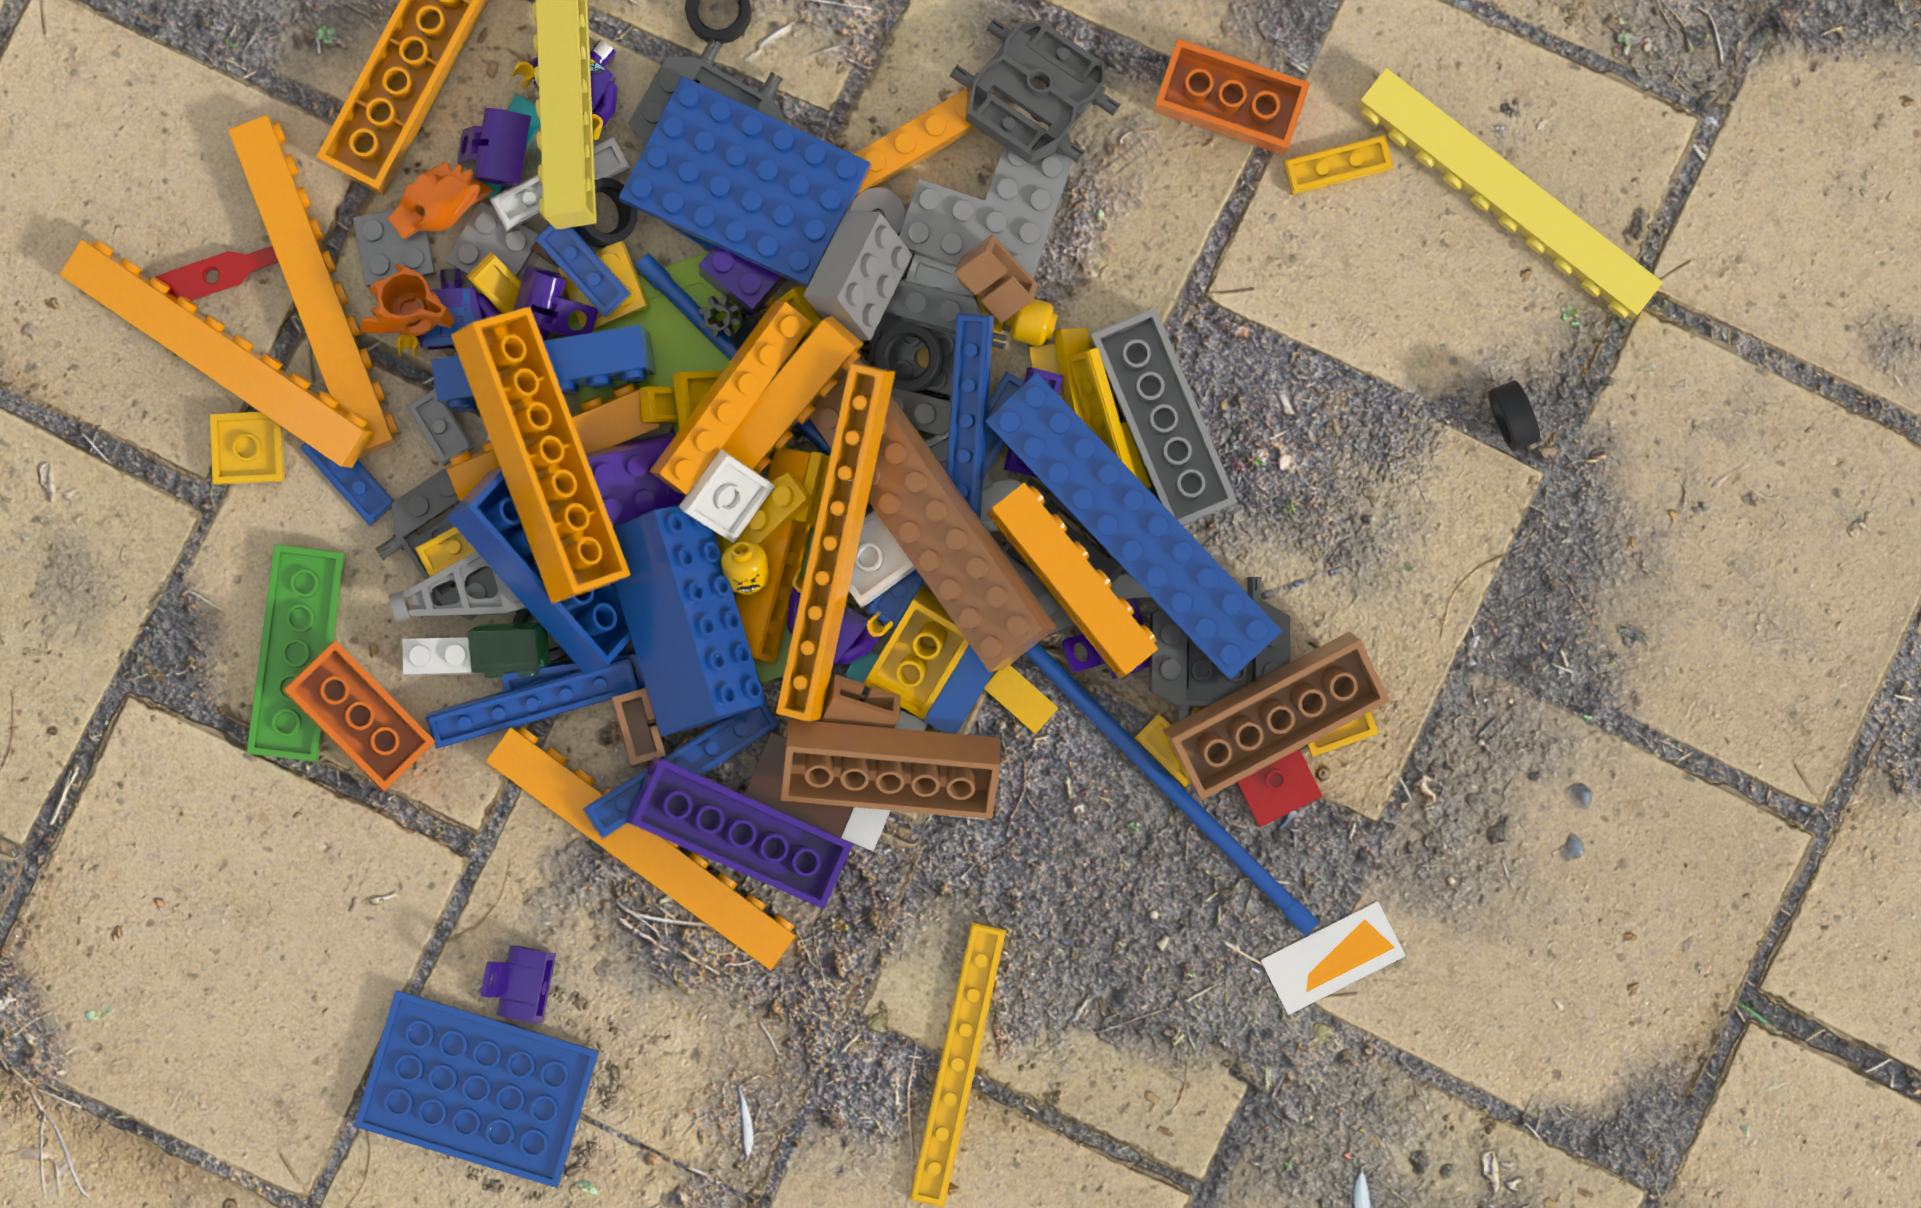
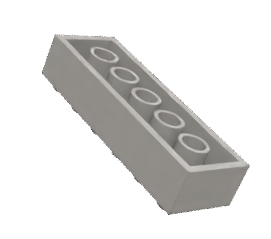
(1163, 418)

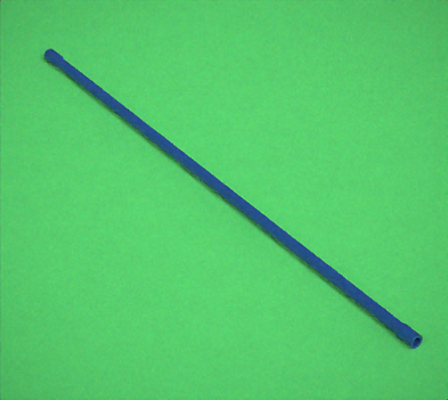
(1290, 907)

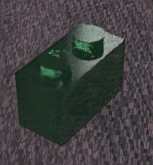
(508, 649)

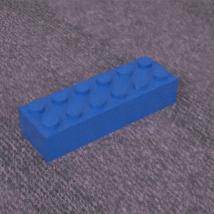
(577, 362)
(586, 625)

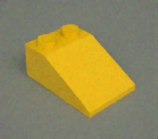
(919, 655)

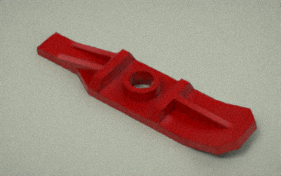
(232, 269)

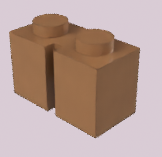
(996, 278)
(842, 706)
(633, 716)

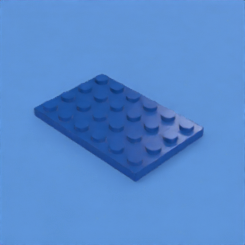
(744, 181)
(476, 1088)

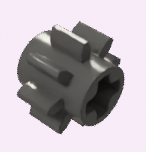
(711, 312)

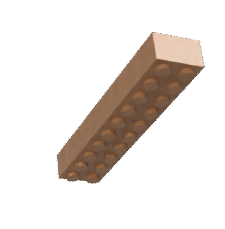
(945, 539)

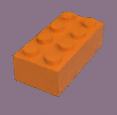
(1231, 97)
(358, 715)

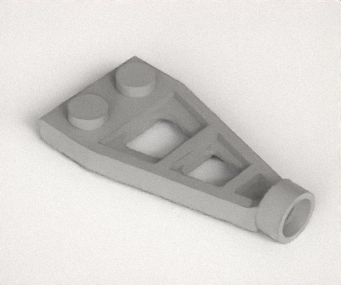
(502, 603)

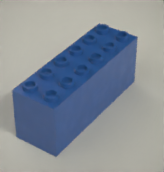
(684, 622)

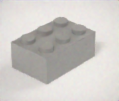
(859, 272)

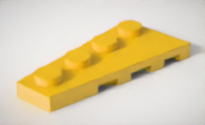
(775, 513)

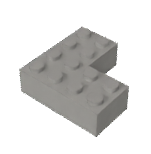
(1016, 212)

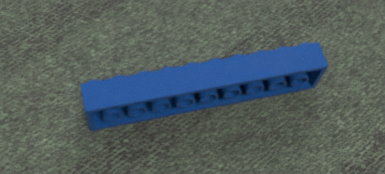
(1133, 526)

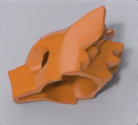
(443, 196)
(405, 305)

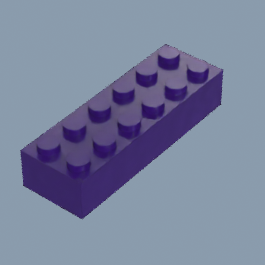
(738, 832)

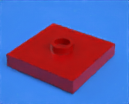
(1279, 788)

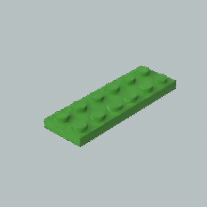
(296, 629)

